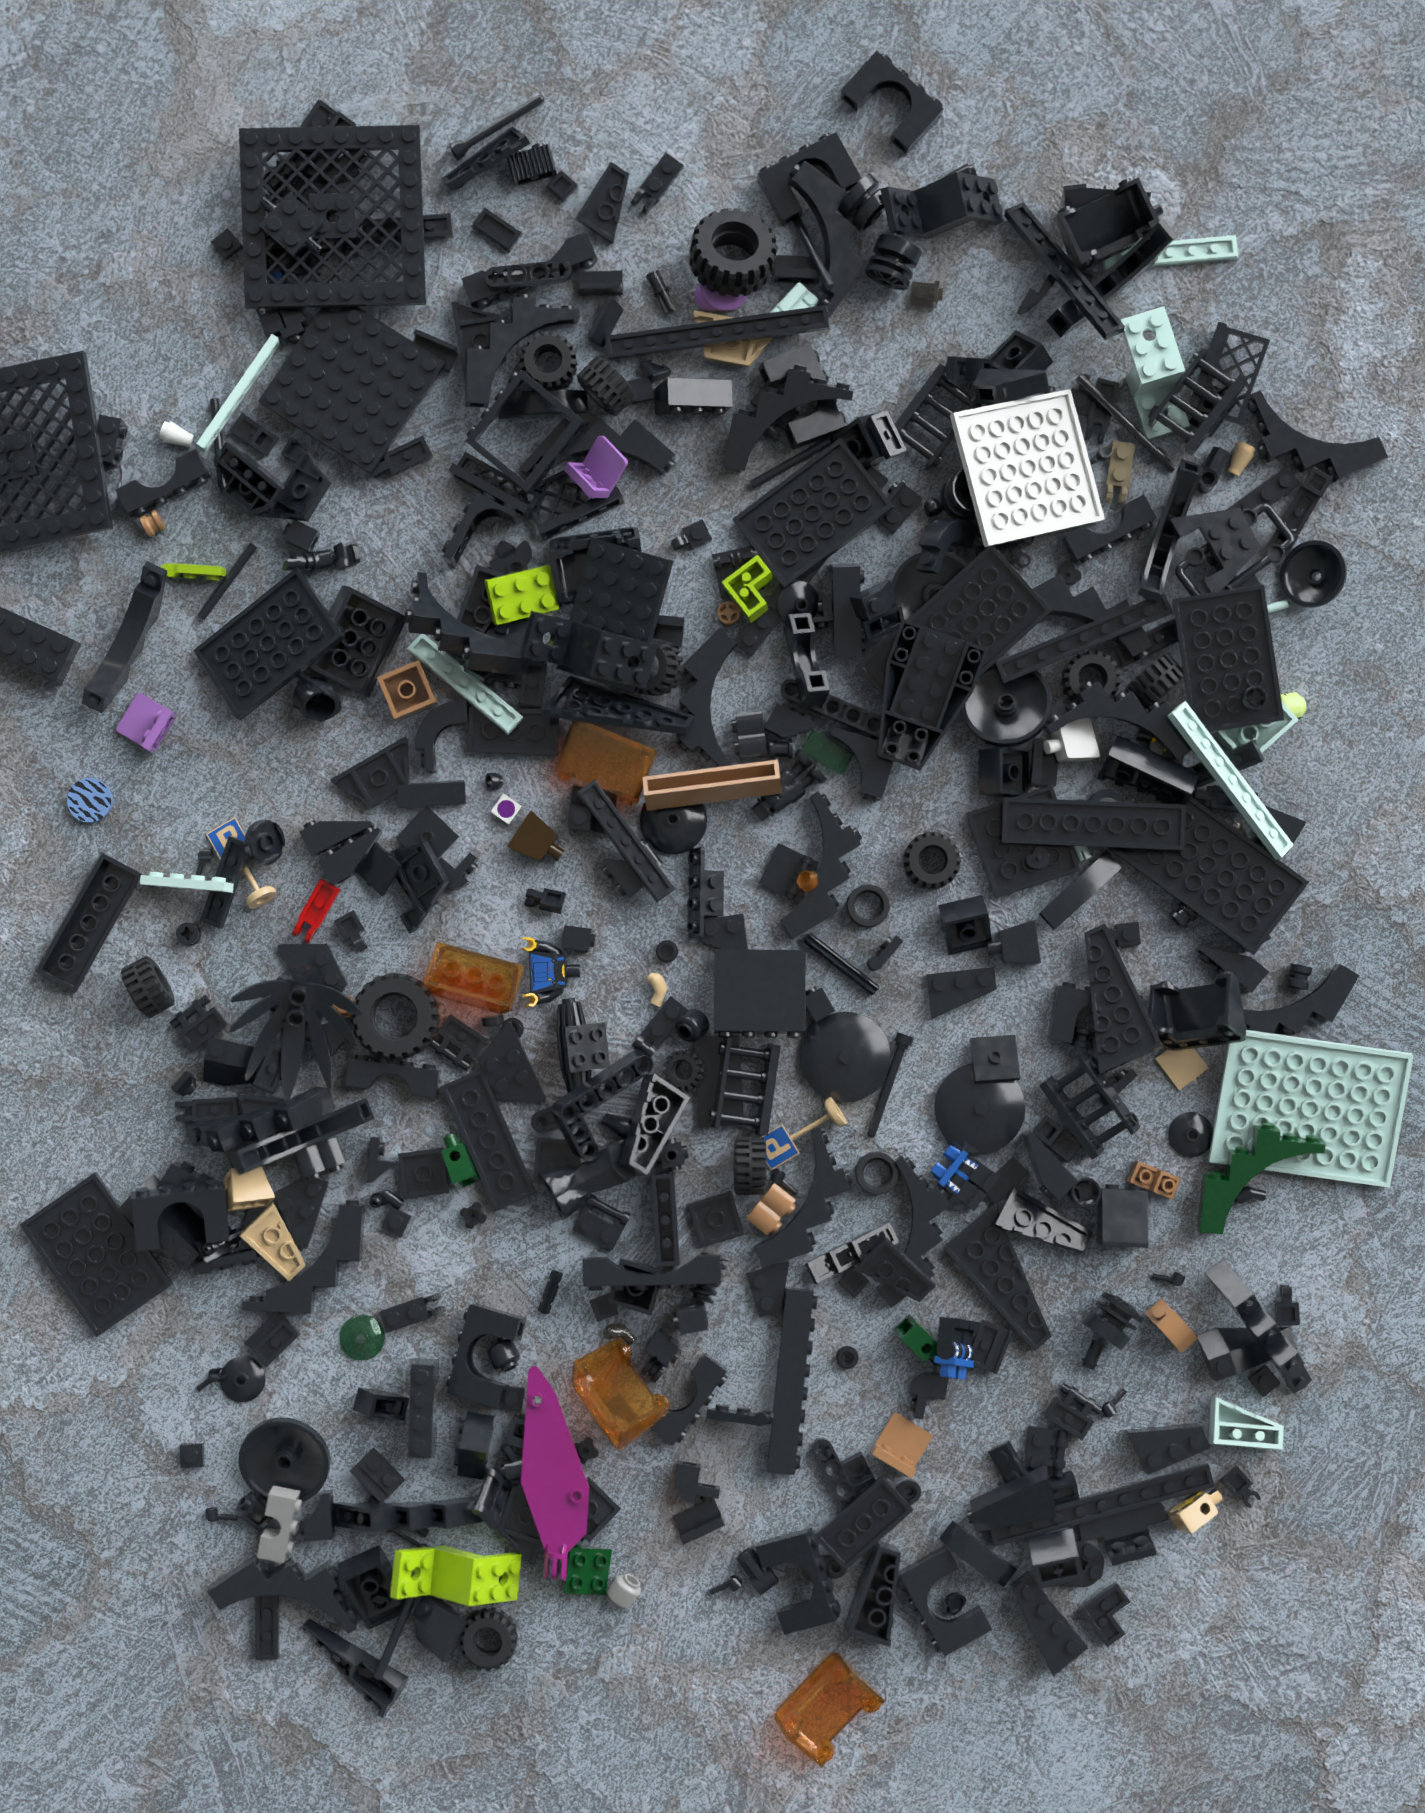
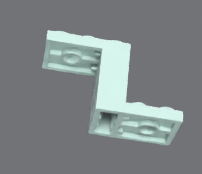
(1154, 369)

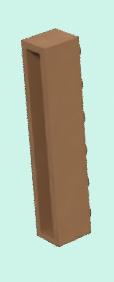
(712, 785)

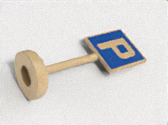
(218, 839)
(781, 1145)

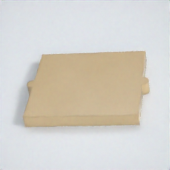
(1181, 1066)

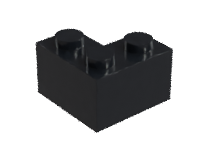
(474, 1445)

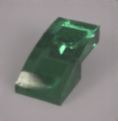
(827, 752)

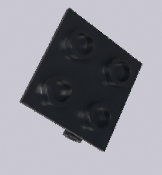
(729, 562)
(783, 872)

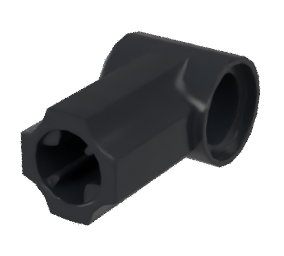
(1213, 468)
(760, 1578)

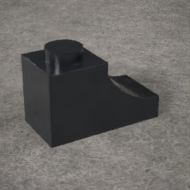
(321, 1522)

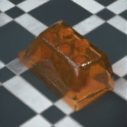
(473, 978)

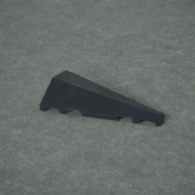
(360, 1667)

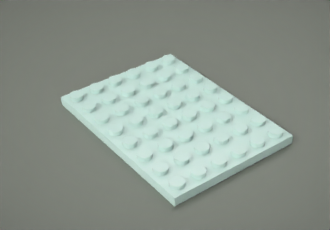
(1320, 1089)

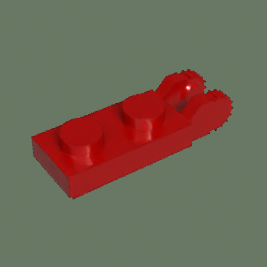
(316, 908)

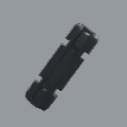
(550, 1292)

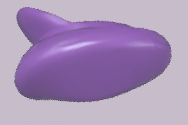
(714, 302)

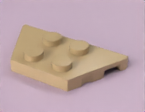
(736, 353)

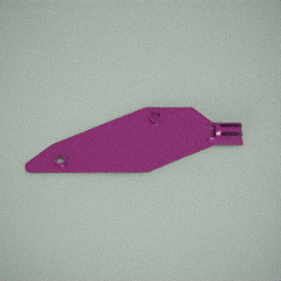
(552, 1475)

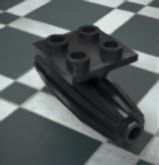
(580, 1045)

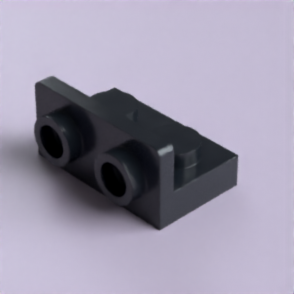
(904, 503)

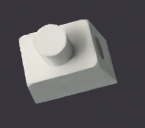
(1073, 742)

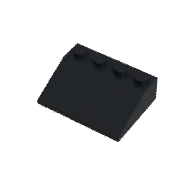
(370, 637)

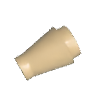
(1240, 458)

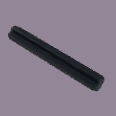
(841, 964)

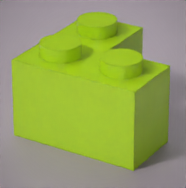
(744, 586)

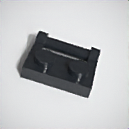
(888, 948)
(597, 1228)
(499, 1491)

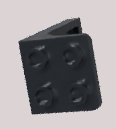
(476, 511)

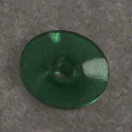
(373, 1334)

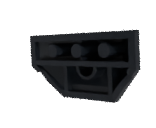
(246, 481)

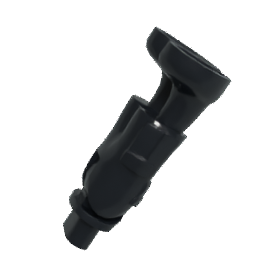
(791, 790)

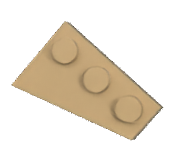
(274, 1243)

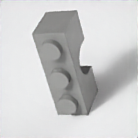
(276, 1543)

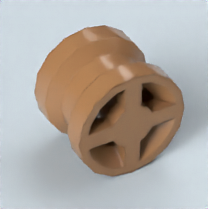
(152, 523)
(728, 610)

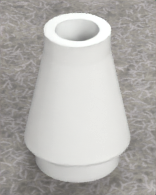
(176, 435)

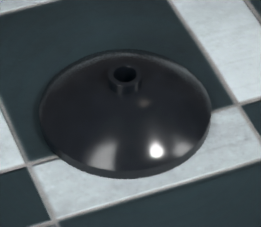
(1303, 565)
(674, 837)

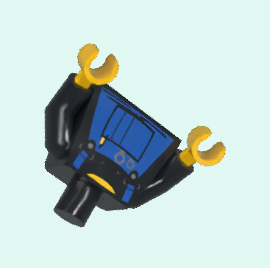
(547, 971)

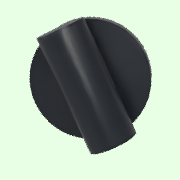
(185, 1084)

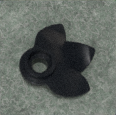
(511, 557)

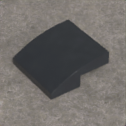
(325, 116)

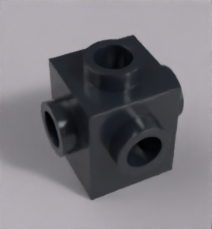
(681, 1155)

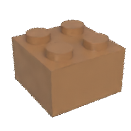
(407, 691)

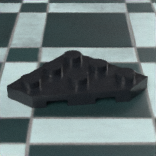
(298, 1207)

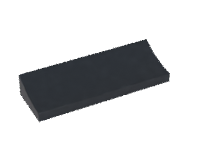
(88, 922)

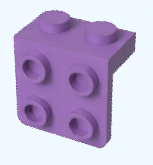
(599, 469)

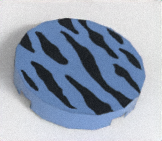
(89, 800)

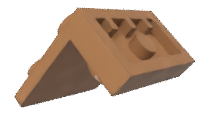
(901, 1444)

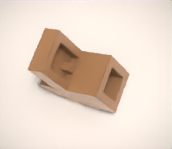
(1171, 1325)

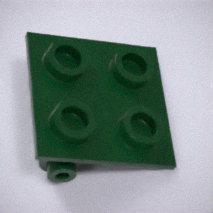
(587, 1571)

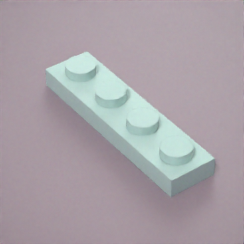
(177, 881)

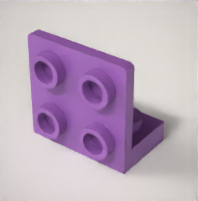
(146, 722)

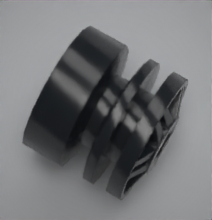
(893, 262)
(954, 501)
(1113, 1320)

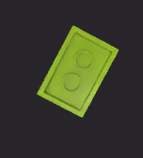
(521, 592)

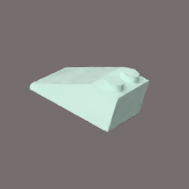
(1264, 734)

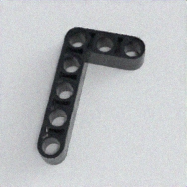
(595, 1098)

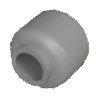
(624, 1591)

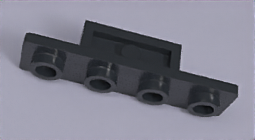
(705, 892)

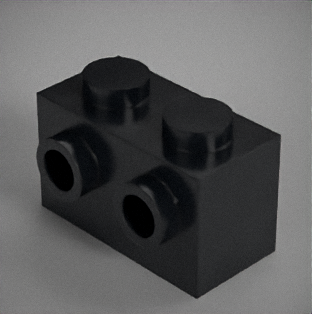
(111, 436)

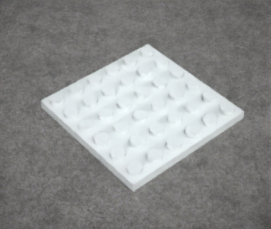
(1027, 467)

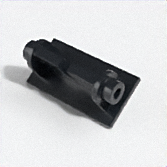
(213, 1250)

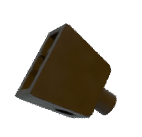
(535, 839)

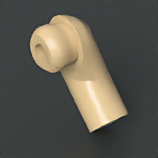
(659, 987)

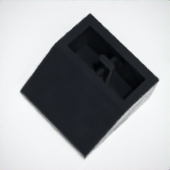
(1055, 1557)

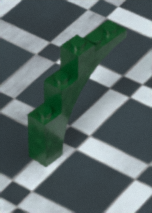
(1242, 1165)

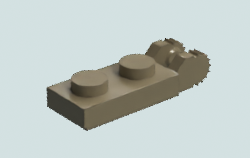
(1119, 470)

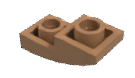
(1154, 1179)

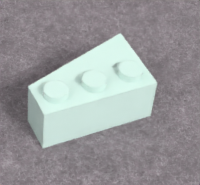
(1241, 1428)

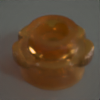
(807, 880)

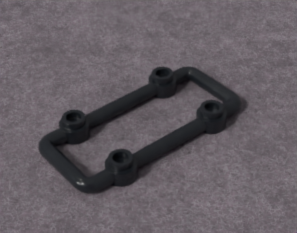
(1273, 554)

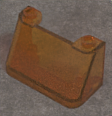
(606, 757)
(617, 1393)
(825, 1706)

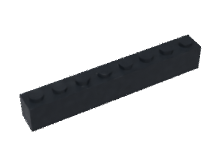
(790, 1381)

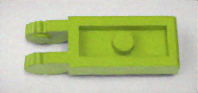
(191, 571)

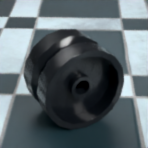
(863, 203)

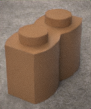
(771, 1209)

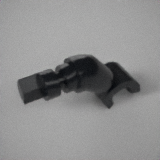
(324, 559)

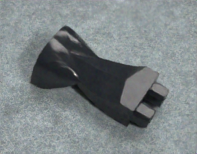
(573, 1186)

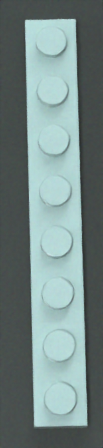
(1230, 780)

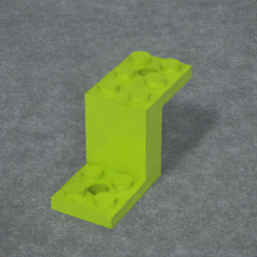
(456, 1575)

